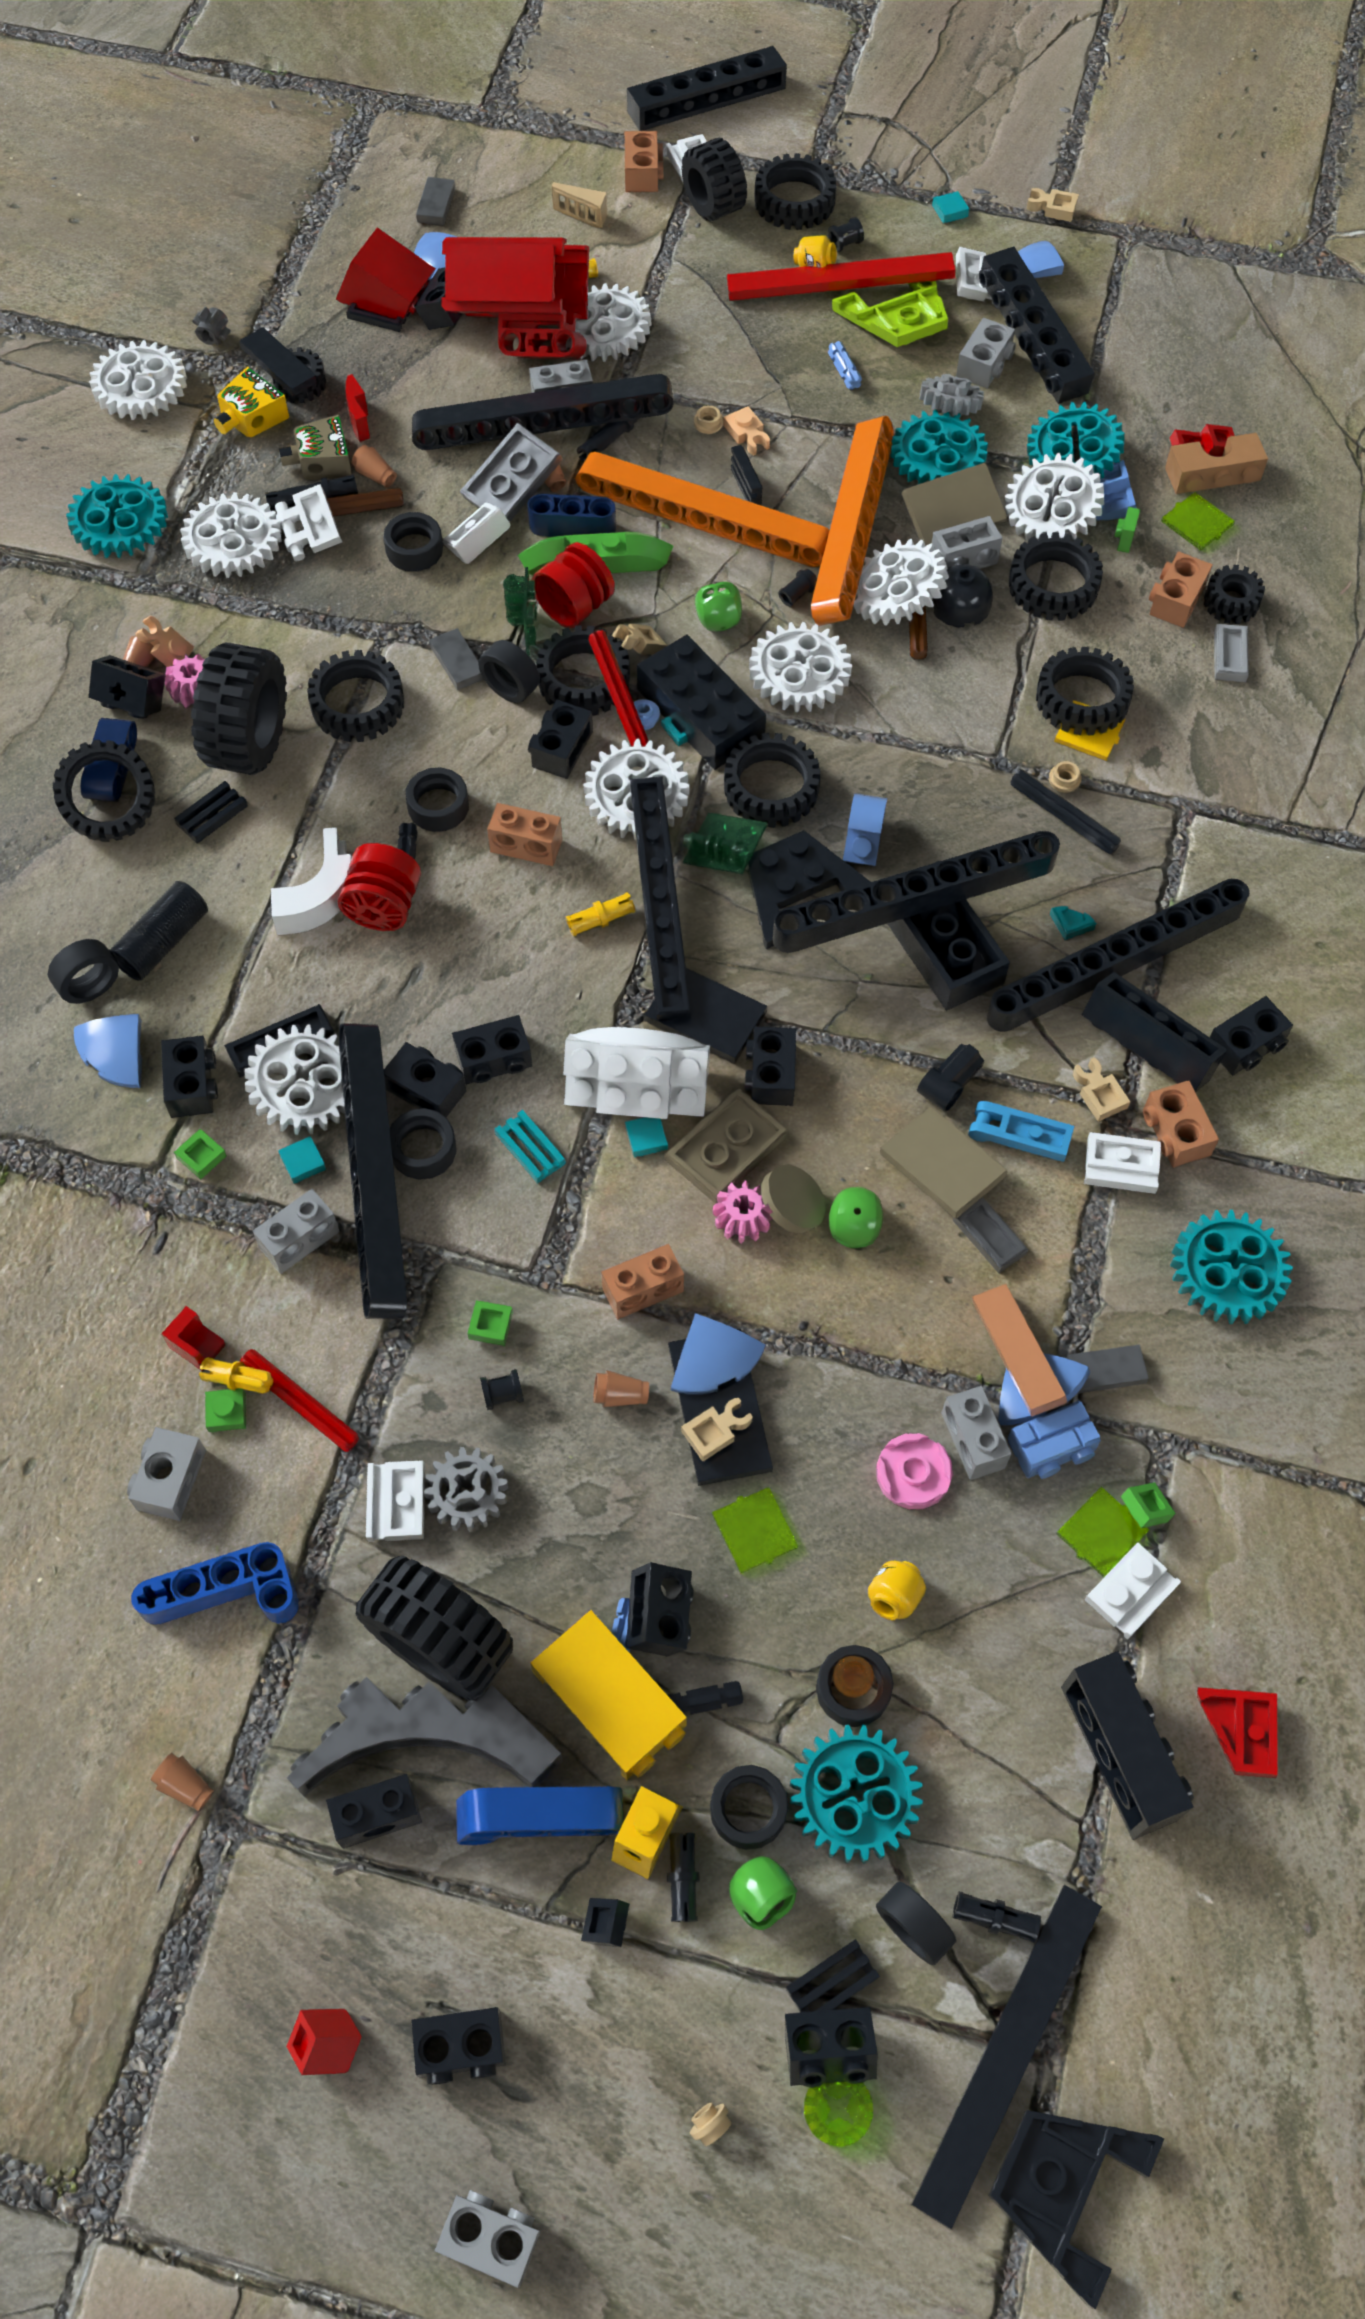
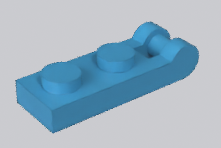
(1021, 1130)

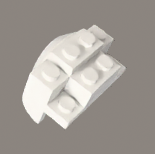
(636, 1072)

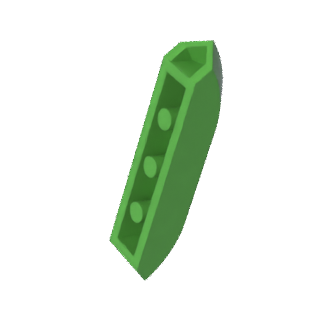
(619, 551)

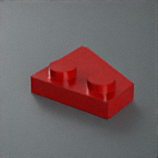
(1244, 1728)

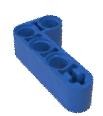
(213, 1592)
(537, 1812)

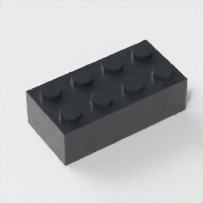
(700, 700)
(952, 952)
(1127, 1745)

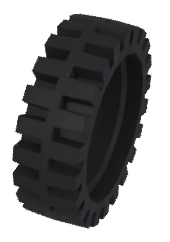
(795, 170)
(1058, 550)
(565, 646)
(1091, 665)
(349, 668)
(774, 750)
(99, 752)

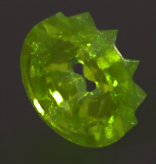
(838, 2132)

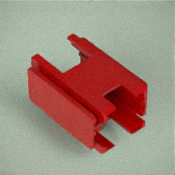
(523, 286)

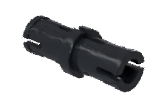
(683, 1877)
(996, 1916)

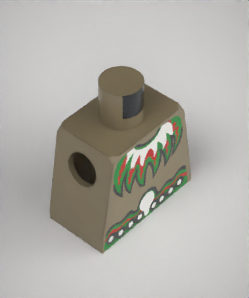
(319, 450)

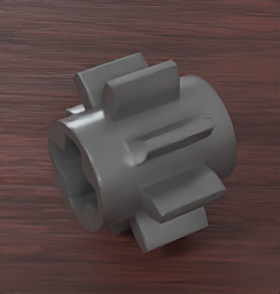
(211, 326)

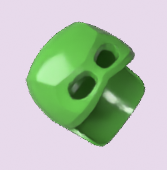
(719, 609)
(854, 1229)
(758, 1889)

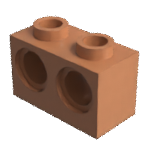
(641, 161)
(1180, 589)
(525, 834)
(1187, 1122)
(643, 1281)

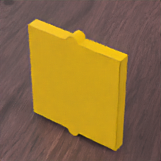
(1096, 745)

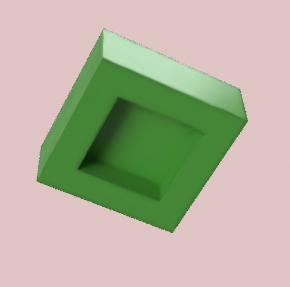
(1126, 529)
(200, 1154)
(490, 1323)
(225, 1410)
(1147, 1505)

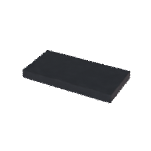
(749, 1451)

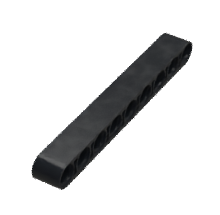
(542, 411)
(930, 880)
(1219, 906)
(372, 1172)

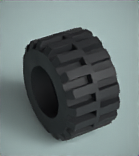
(714, 179)

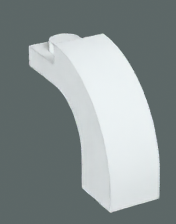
(314, 902)

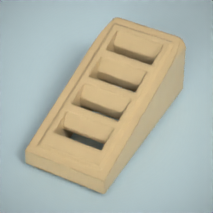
(593, 207)

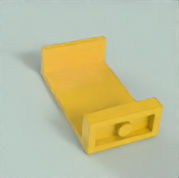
(611, 1695)

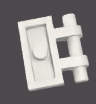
(317, 520)

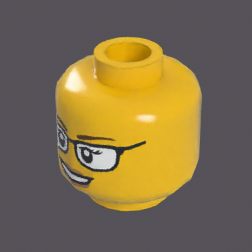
(815, 252)
(896, 1590)

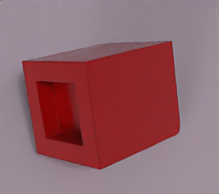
(191, 1338)
(323, 2041)

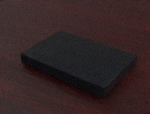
(717, 1017)

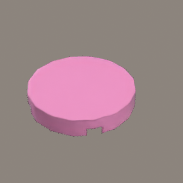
(914, 1471)

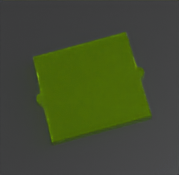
(1197, 521)
(754, 1530)
(1102, 1532)

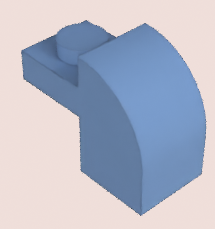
(864, 829)

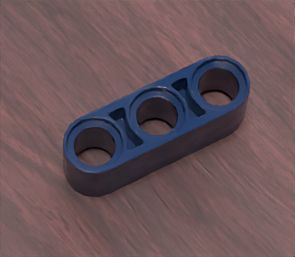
(570, 515)
(106, 778)

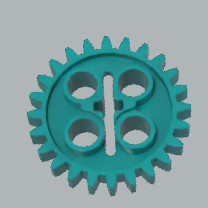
(1098, 437)
(936, 446)
(117, 515)
(1231, 1266)
(871, 1828)

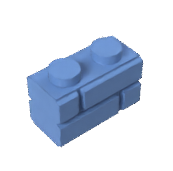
(1054, 1440)

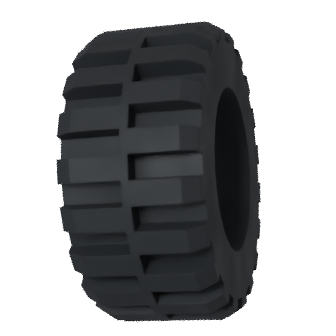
(239, 708)
(435, 1627)

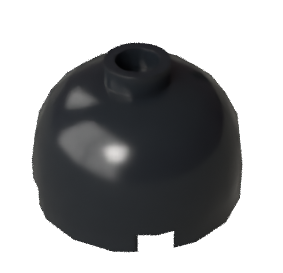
(965, 598)

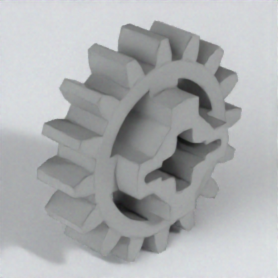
(951, 395)
(455, 1478)

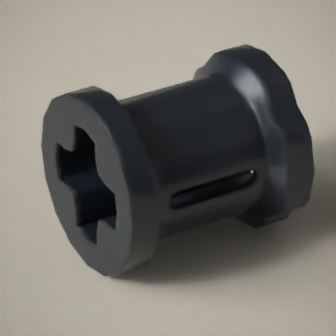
(853, 228)
(502, 1389)

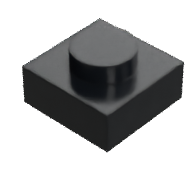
(605, 1922)

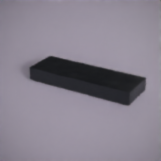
(278, 361)
(244, 1047)

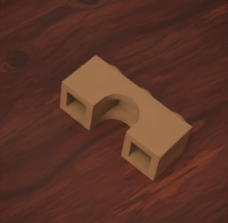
(1195, 470)

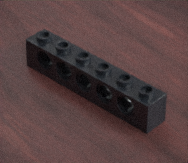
(706, 88)
(1036, 325)

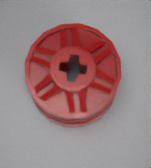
(573, 585)
(379, 887)

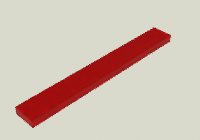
(841, 276)

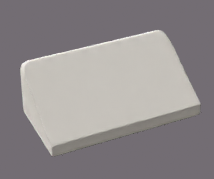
(477, 532)

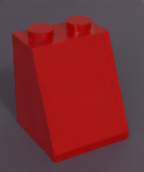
(385, 277)

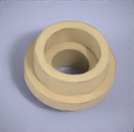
(708, 420)
(1068, 771)
(710, 2123)

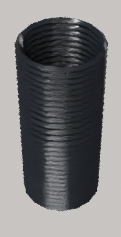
(164, 925)

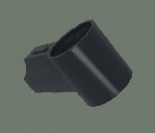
(946, 1083)

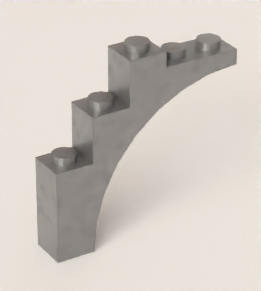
(428, 1718)

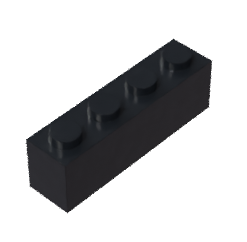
(1153, 1032)

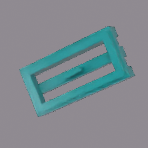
(512, 1125)

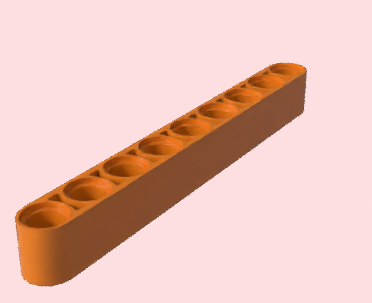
(703, 509)
(852, 522)

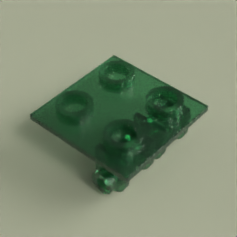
(518, 604)
(723, 843)

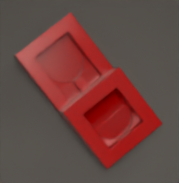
(357, 408)
(1212, 438)

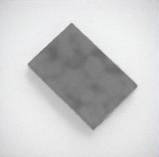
(512, 472)

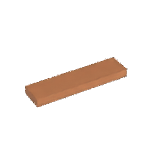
(1019, 1350)

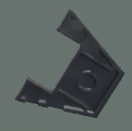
(793, 872)
(1049, 2181)

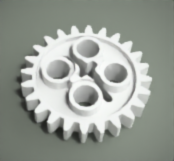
(613, 322)
(138, 380)
(1080, 505)
(231, 535)
(900, 581)
(800, 666)
(617, 771)
(281, 1057)

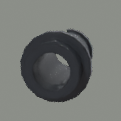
(803, 583)

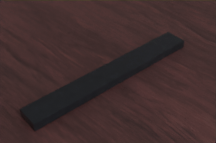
(660, 899)
(1005, 2058)

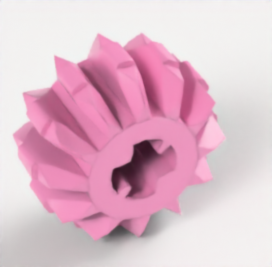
(182, 679)
(729, 1215)

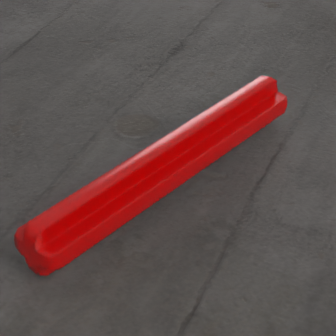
(618, 688)
(304, 1403)

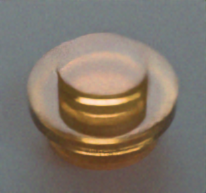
(853, 1676)

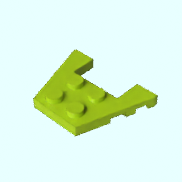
(898, 319)

